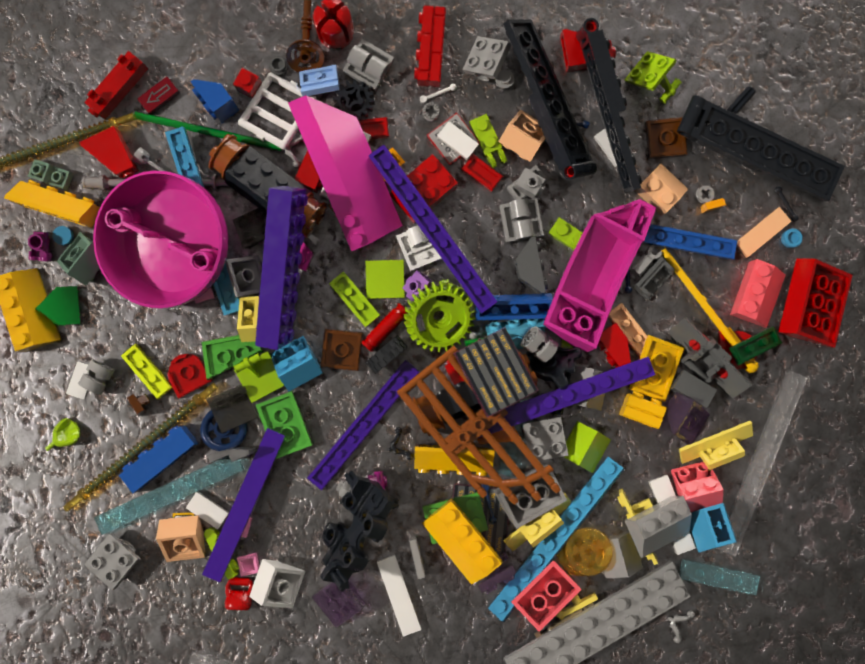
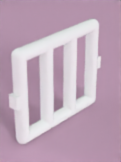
(252, 107)

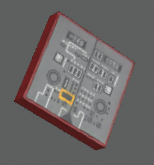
(446, 152)

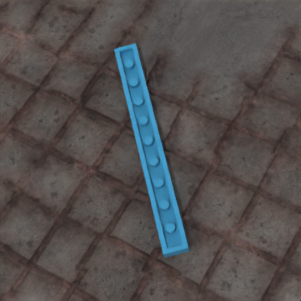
(187, 166)
(553, 544)

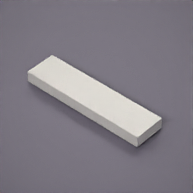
(662, 490)
(399, 595)

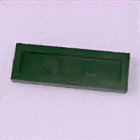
(755, 345)

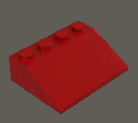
(815, 302)

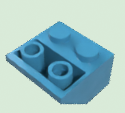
(295, 363)
(712, 528)

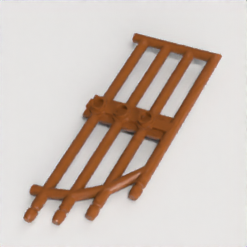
(472, 429)

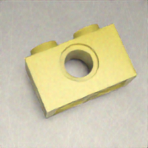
(248, 318)

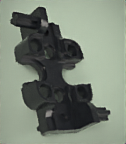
(363, 497)

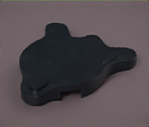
(557, 366)

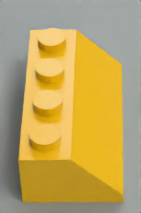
(53, 203)
(19, 297)
(434, 458)
(462, 542)

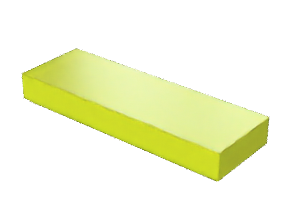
(147, 371)

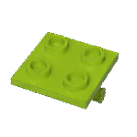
(651, 72)
(258, 376)

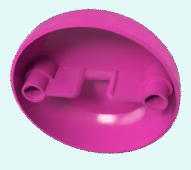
(162, 239)

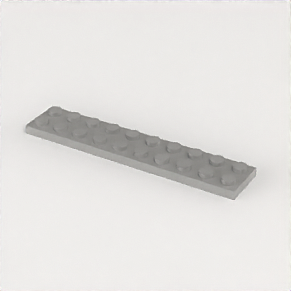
(606, 620)

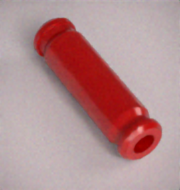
(385, 327)

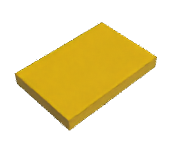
(665, 361)

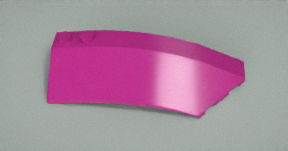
(346, 171)
(597, 273)

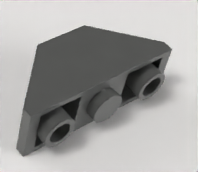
(530, 267)

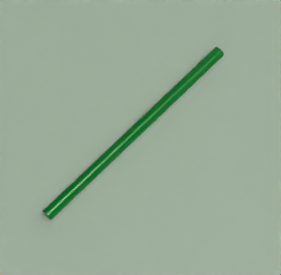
(204, 130)

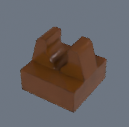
(138, 403)

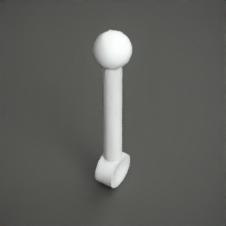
(423, 99)

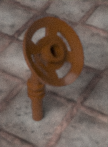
(305, 50)

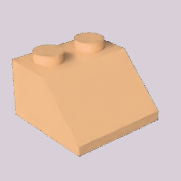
(523, 136)
(661, 189)
(181, 538)

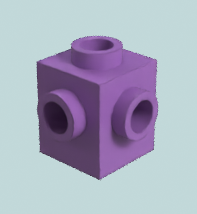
(414, 282)

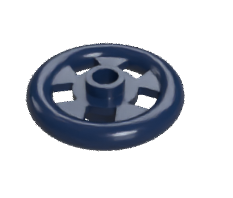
(216, 444)

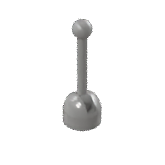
(142, 157)

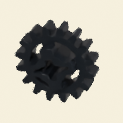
(352, 93)

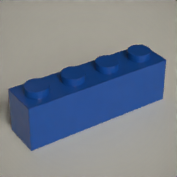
(517, 307)
(158, 459)

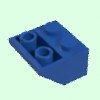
(215, 99)

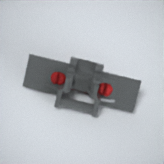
(716, 358)

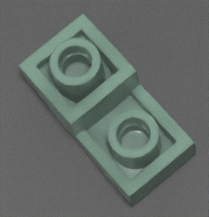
(50, 175)

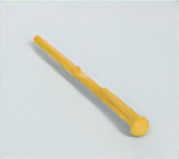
(730, 336)

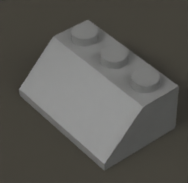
(527, 508)
(659, 524)

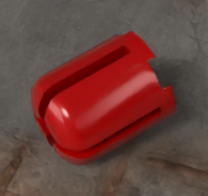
(333, 24)

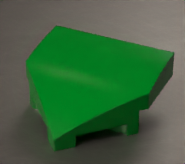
(61, 306)

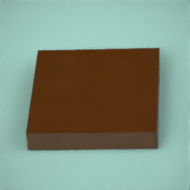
(663, 138)
(341, 350)

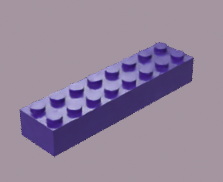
(280, 266)

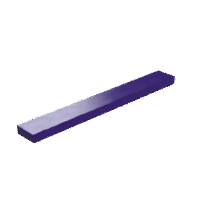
(362, 426)
(243, 505)

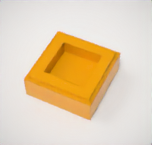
(713, 205)

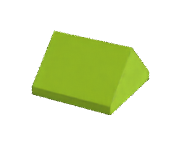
(586, 446)

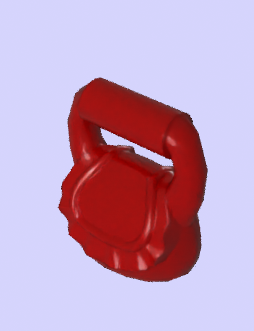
(238, 599)

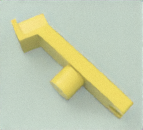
(577, 604)

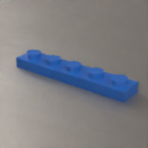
(691, 242)

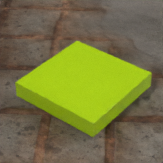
(385, 279)

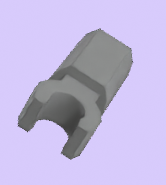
(645, 262)

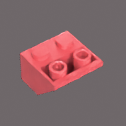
(697, 486)

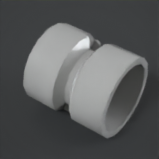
(539, 344)
(96, 376)

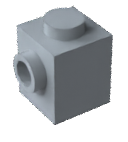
(530, 183)

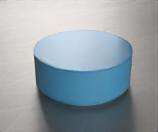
(63, 235)
(791, 238)

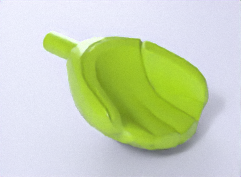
(64, 434)

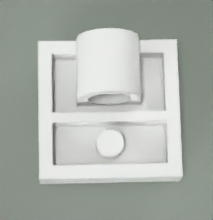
(417, 248)

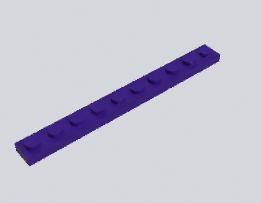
(432, 229)
(577, 392)

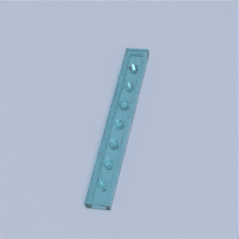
(167, 494)

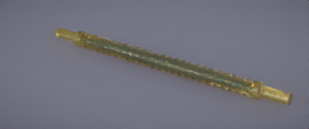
(61, 141)
(84, 493)

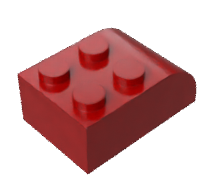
(431, 182)

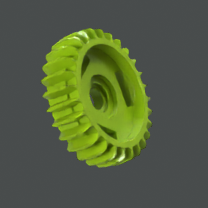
(426, 304)

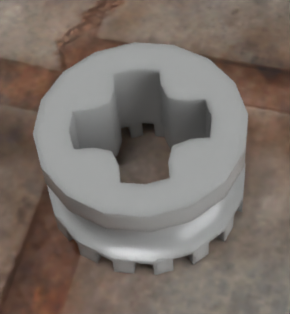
(427, 107)
(710, 194)

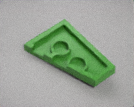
(225, 353)

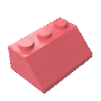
(758, 293)
(546, 595)

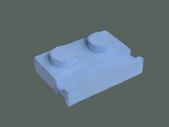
(319, 80)

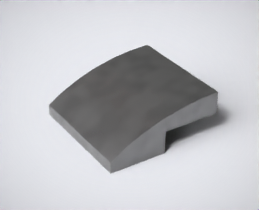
(234, 453)

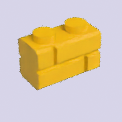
(642, 410)

